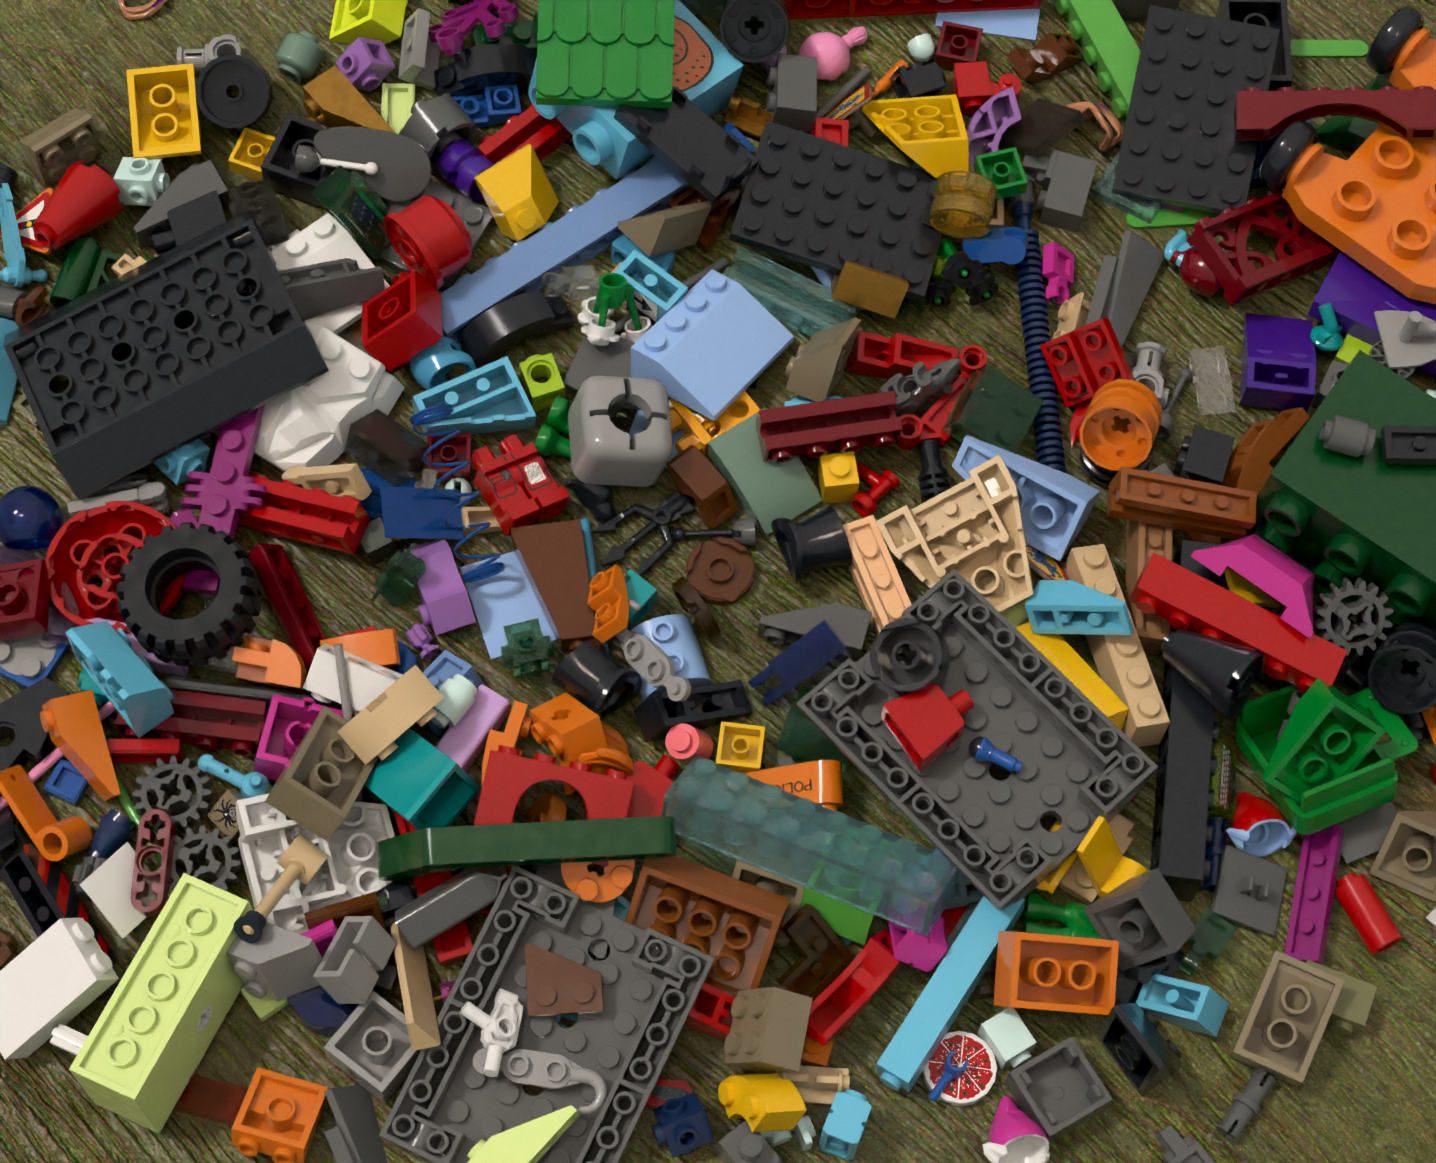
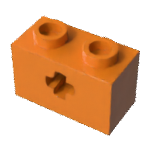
(567, 727)

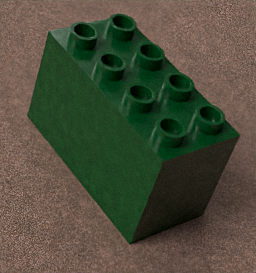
(1356, 513)

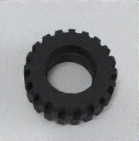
(167, 558)

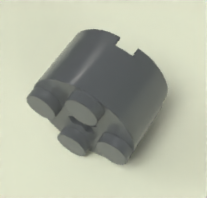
(438, 125)

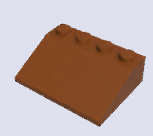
(712, 915)

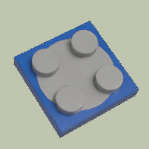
(30, 659)

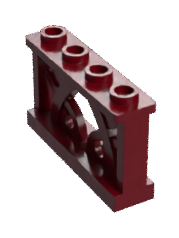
(1244, 279)

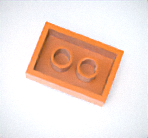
(1056, 972)

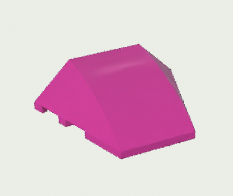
(1269, 571)

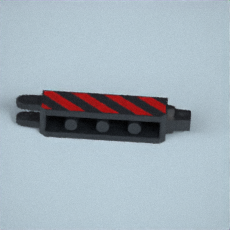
(44, 891)

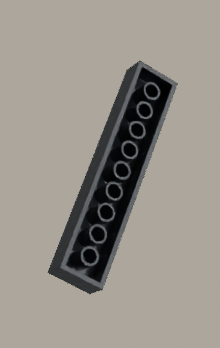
(1185, 770)

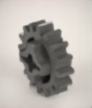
(1359, 604)
(166, 781)
(205, 851)

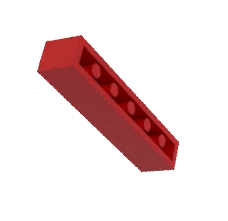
(1211, 610)

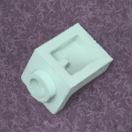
(803, 1130)

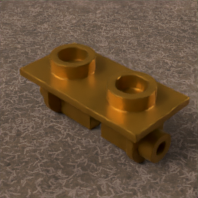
(747, 115)

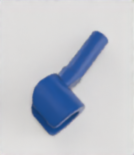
(950, 1072)

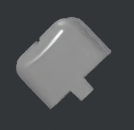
(601, 450)

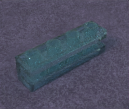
(788, 295)

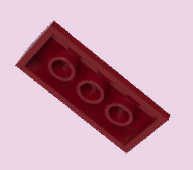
(23, 599)

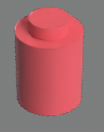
(687, 741)

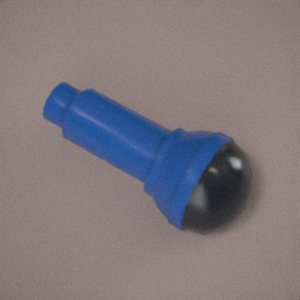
(983, 750)

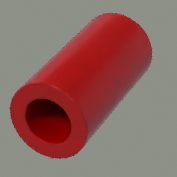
(1367, 913)

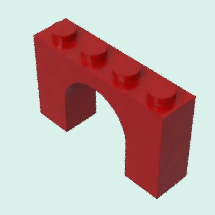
(510, 775)

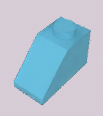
(1183, 1004)

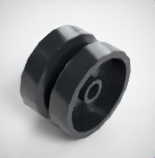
(215, 85)

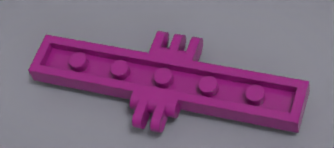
(226, 489)

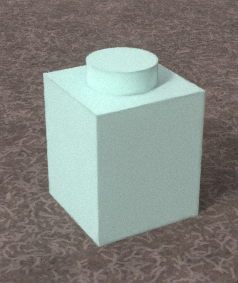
(1008, 1038)

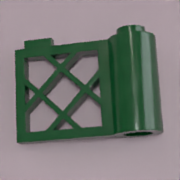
(82, 270)

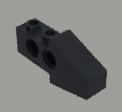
(22, 720)

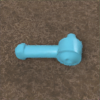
(250, 784)

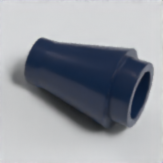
(111, 834)

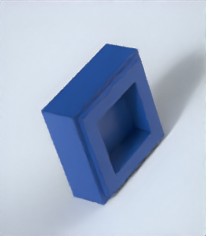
(66, 783)

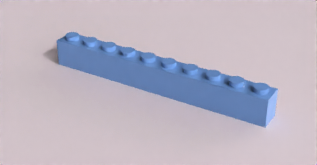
(565, 243)

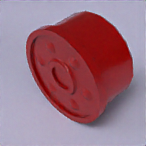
(429, 239)

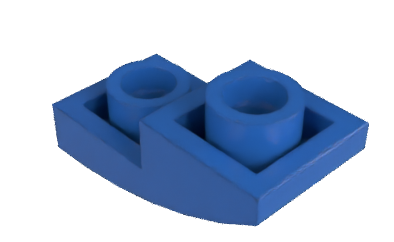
(493, 106)

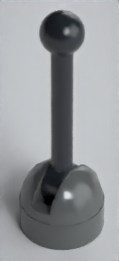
(742, 531)

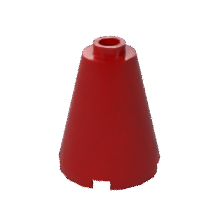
(77, 206)

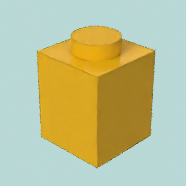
(838, 477)

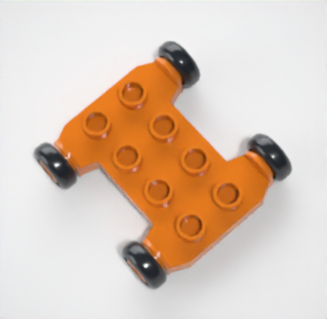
(1382, 197)

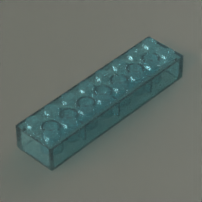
(811, 845)

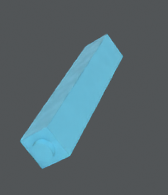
(945, 994)

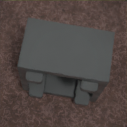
(1058, 1089)

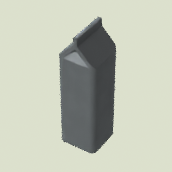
(449, 903)

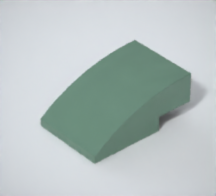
(760, 486)

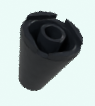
(1214, 667)

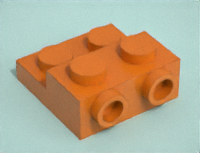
(278, 1117)

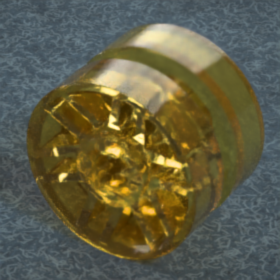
(963, 204)

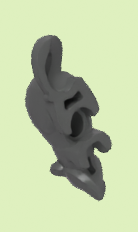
(918, 387)

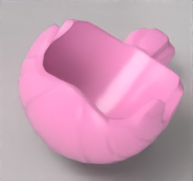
(832, 51)

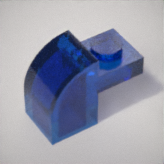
(320, 1011)

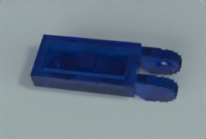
(800, 660)

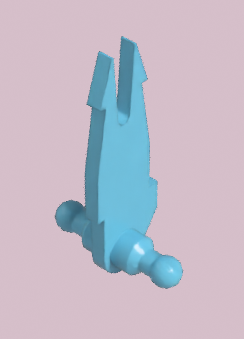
(16, 272)

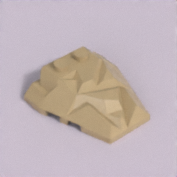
(969, 530)

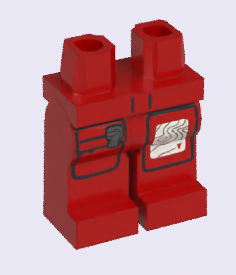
(517, 484)

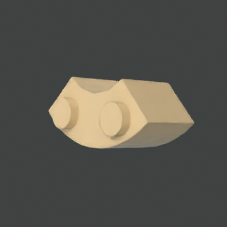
(390, 715)

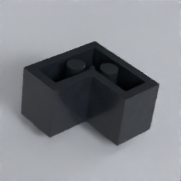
(1204, 456)

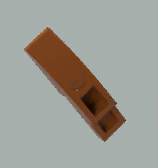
(1260, 447)

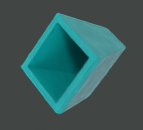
(422, 783)

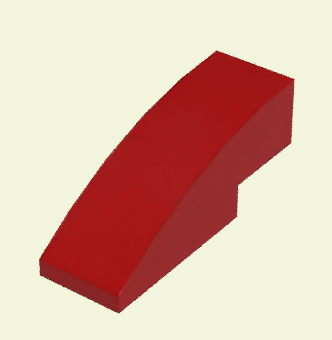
(886, 356)

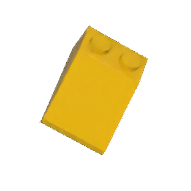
(164, 111)

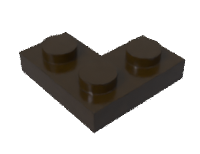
(821, 953)

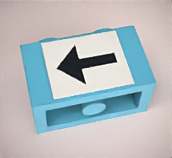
(653, 287)

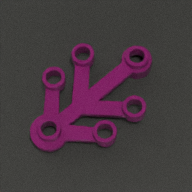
(461, 20)

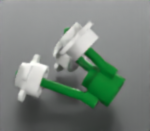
(598, 309)

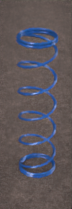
(486, 569)

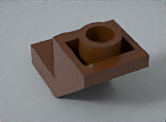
(1047, 58)
(700, 479)

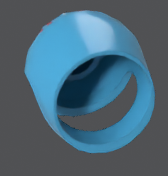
(434, 362)

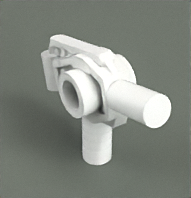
(498, 1029)

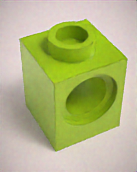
(541, 394)

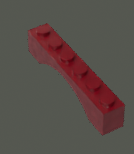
(1267, 113)

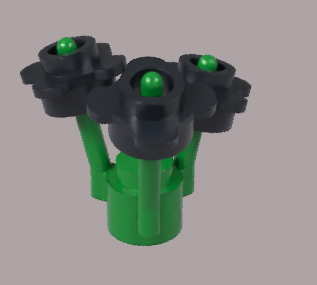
(961, 270)

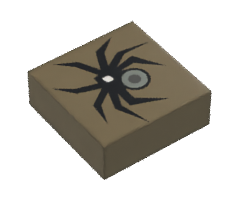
(224, 813)

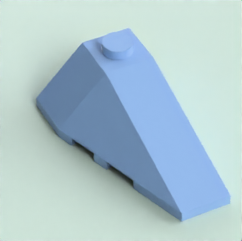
(1049, 500)

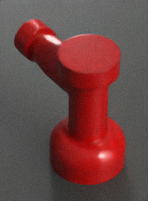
(865, 503)

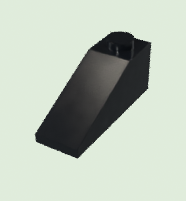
(702, 709)

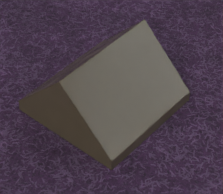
(667, 228)

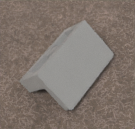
(418, 54)

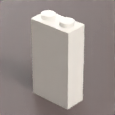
(50, 985)

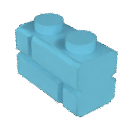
(845, 1124)

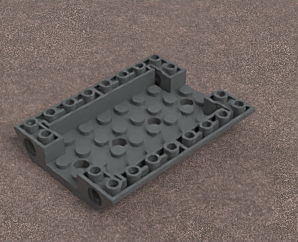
(989, 828)
(646, 1000)

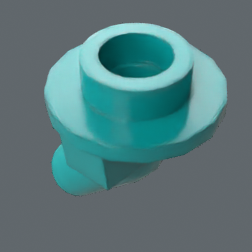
(1327, 336)

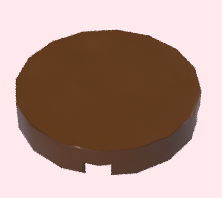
(720, 571)

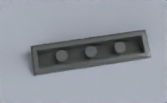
(233, 689)

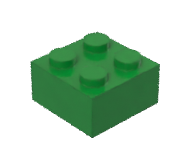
(1004, 171)

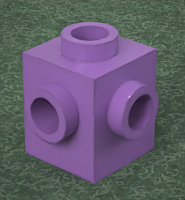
(365, 63)

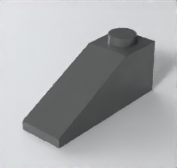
(187, 186)

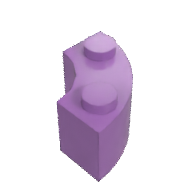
(990, 123)
(442, 589)

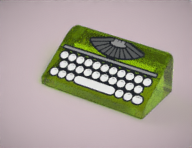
(1223, 781)

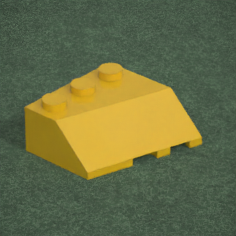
(925, 130)

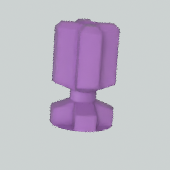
(420, 639)

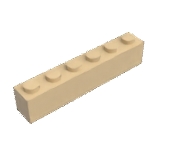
(1120, 657)

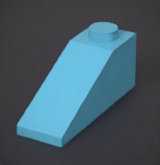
(1076, 609)

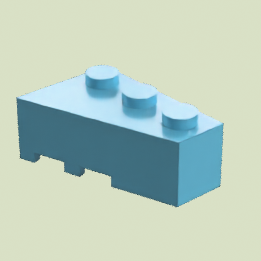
(481, 401)

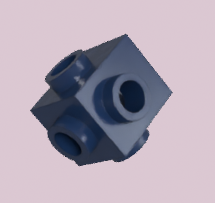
(682, 1125)

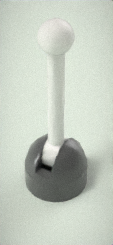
(309, 159)

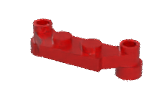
(931, 423)

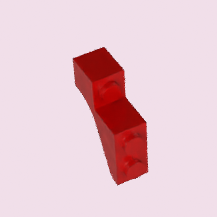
(853, 989)

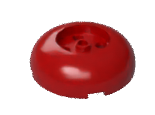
(80, 552)

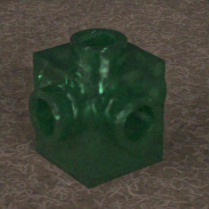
(526, 649)

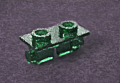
(401, 579)

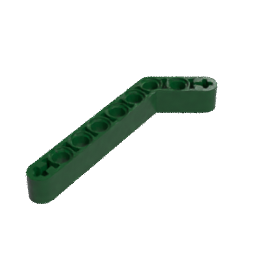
(525, 844)

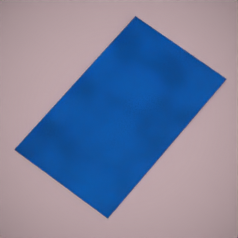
(420, 513)

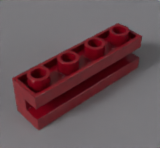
(828, 426)
(209, 723)

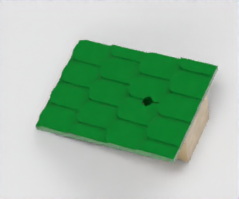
(605, 53)

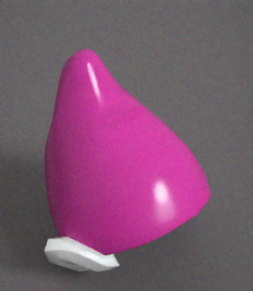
(1015, 1137)

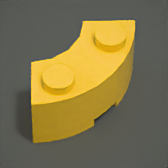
(762, 1101)

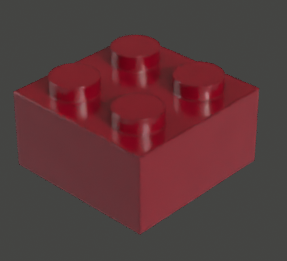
(957, 44)
(452, 450)

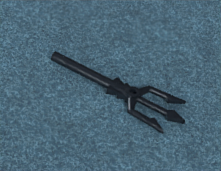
(660, 518)

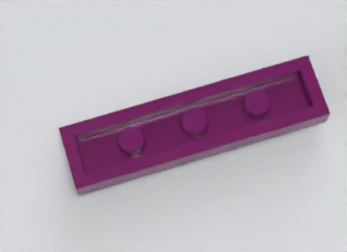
(1314, 894)

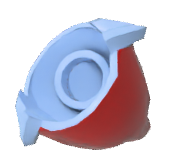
(1259, 826)

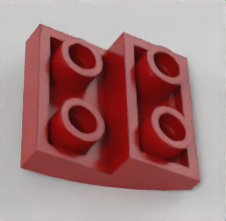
(1085, 360)

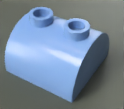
(678, 640)

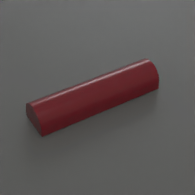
(288, 600)

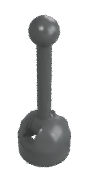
(1167, 424)

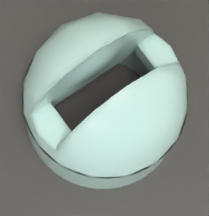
(922, 47)
(465, 488)

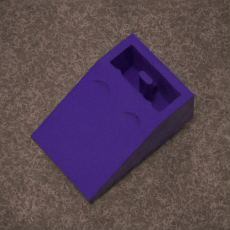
(1277, 363)

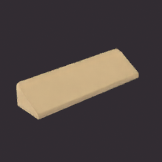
(415, 992)

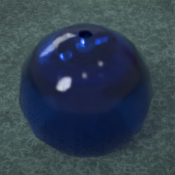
(29, 518)

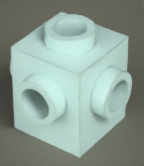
(141, 180)

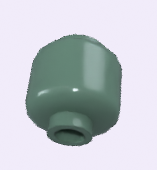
(299, 56)

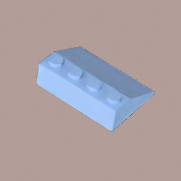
(710, 345)

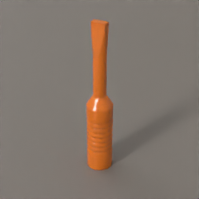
(885, 83)

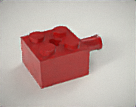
(402, 320)

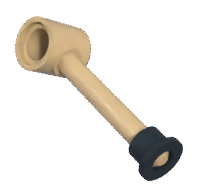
(301, 863)

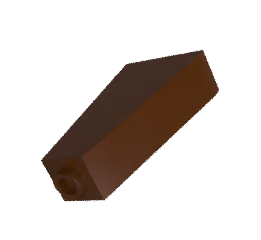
(559, 577)

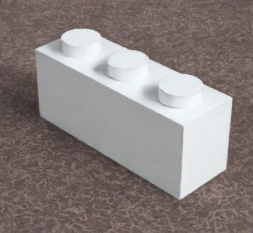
(364, 678)

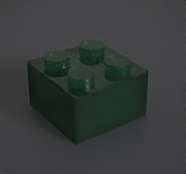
(993, 410)

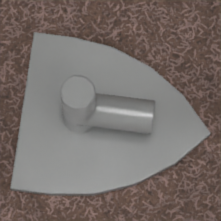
(1406, 338)

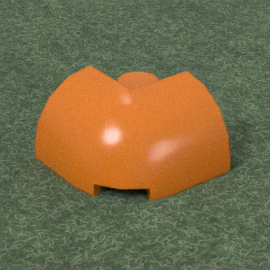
(269, 663)

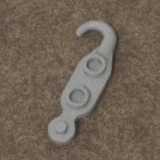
(652, 662)
(546, 1071)

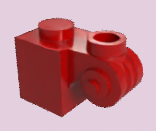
(973, 87)

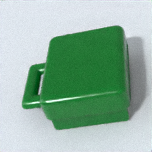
(1364, 789)

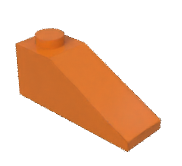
(79, 735)

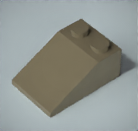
(321, 778)
(1286, 1018)

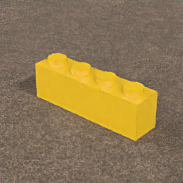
(1078, 672)

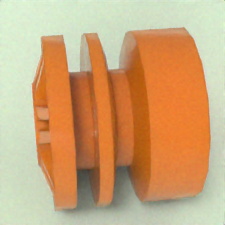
(1120, 424)

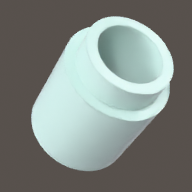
(457, 700)

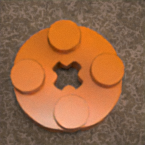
(598, 887)

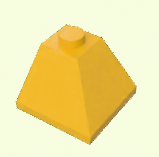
(518, 193)

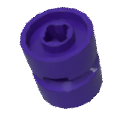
(460, 165)

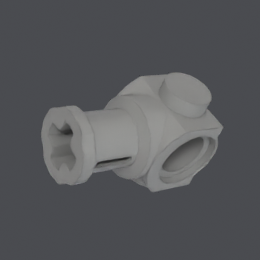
(219, 46)
(1151, 375)

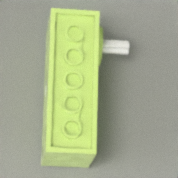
(162, 1008)

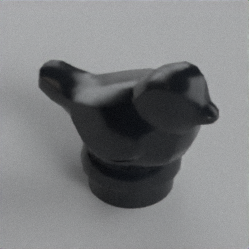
(594, 497)

